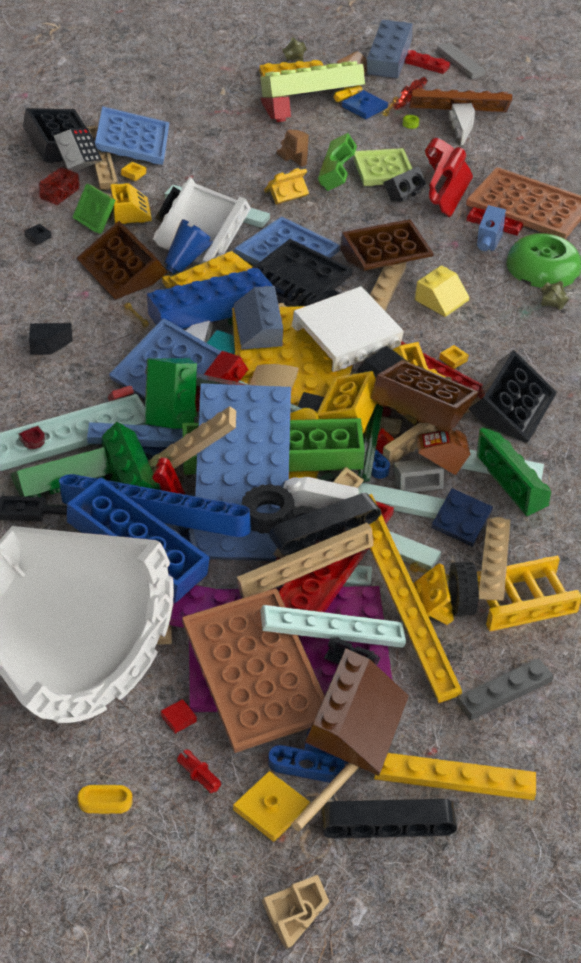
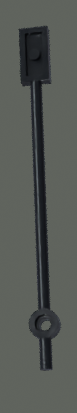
(29, 508)

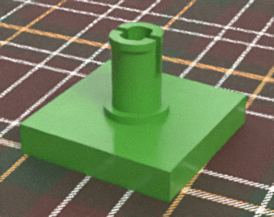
(94, 208)

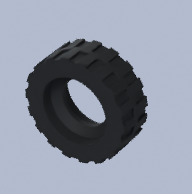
(268, 495)
(463, 588)

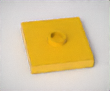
(271, 806)

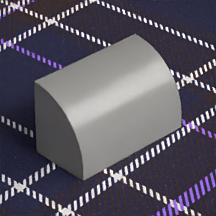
(418, 475)

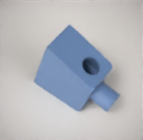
(490, 236)

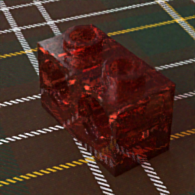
(59, 186)

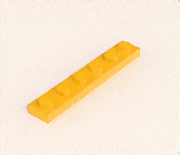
(458, 776)

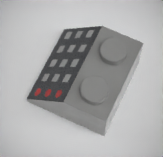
(77, 149)

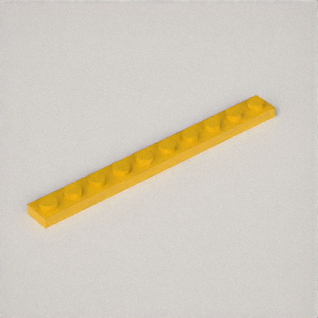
(413, 614)

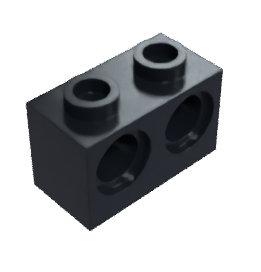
(404, 184)

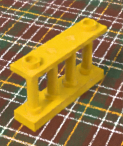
(536, 609)

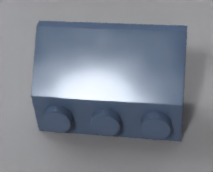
(259, 319)

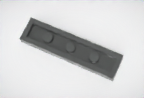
(504, 689)

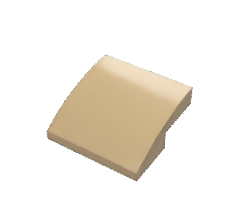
(274, 375)

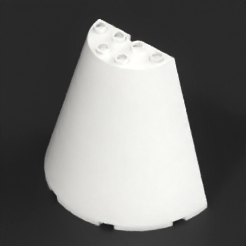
(79, 618)

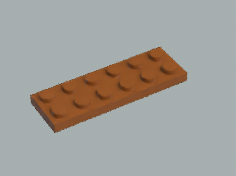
(443, 100)

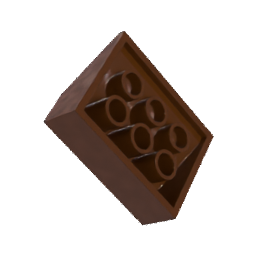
(384, 245)
(121, 262)
(423, 395)
(358, 714)

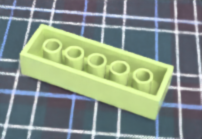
(308, 80)

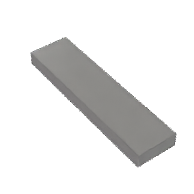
(461, 60)

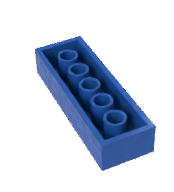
(203, 300)
(109, 512)

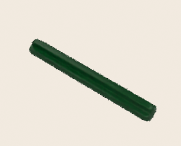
(370, 442)

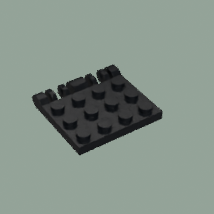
(303, 271)

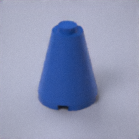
(186, 247)

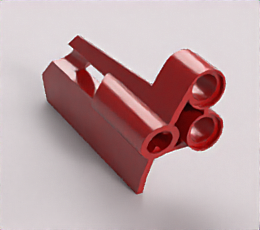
(450, 163)

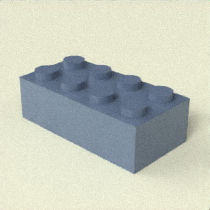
(389, 49)

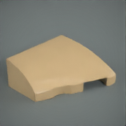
(295, 908)

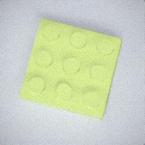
(380, 165)

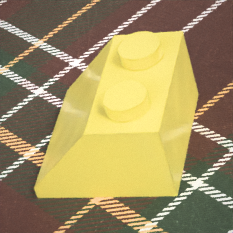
(441, 291)

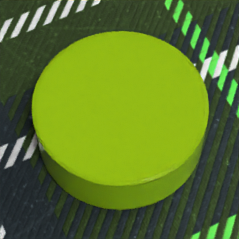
(410, 121)

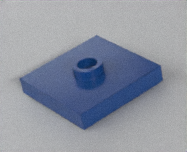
(364, 104)

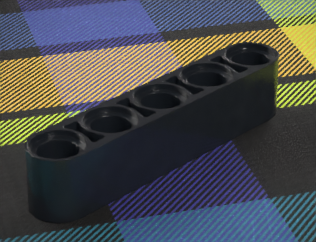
(324, 523)
(388, 818)

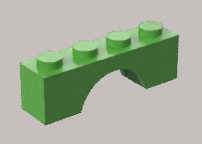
(339, 151)

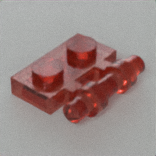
(407, 91)

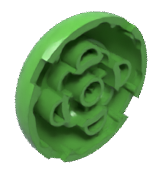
(544, 259)

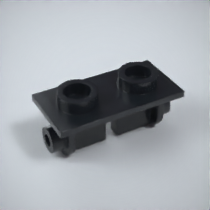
(338, 647)

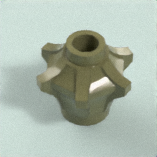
(294, 50)
(554, 295)

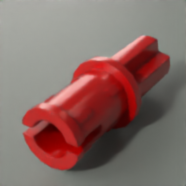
(199, 771)

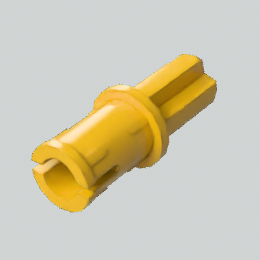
(346, 93)

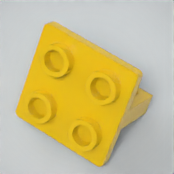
(288, 186)
(435, 594)

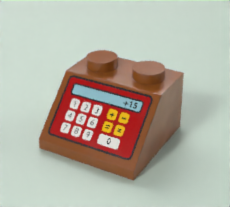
(444, 448)

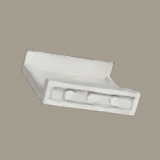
(208, 210)
(348, 327)

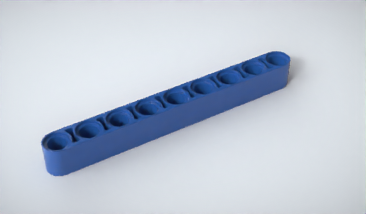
(173, 507)

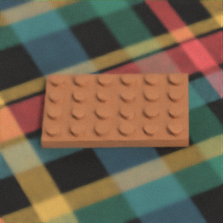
(530, 202)
(254, 675)

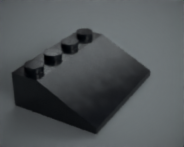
(44, 124)
(513, 398)

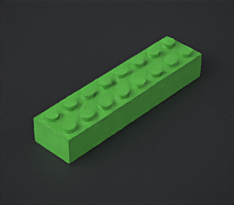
(314, 445)

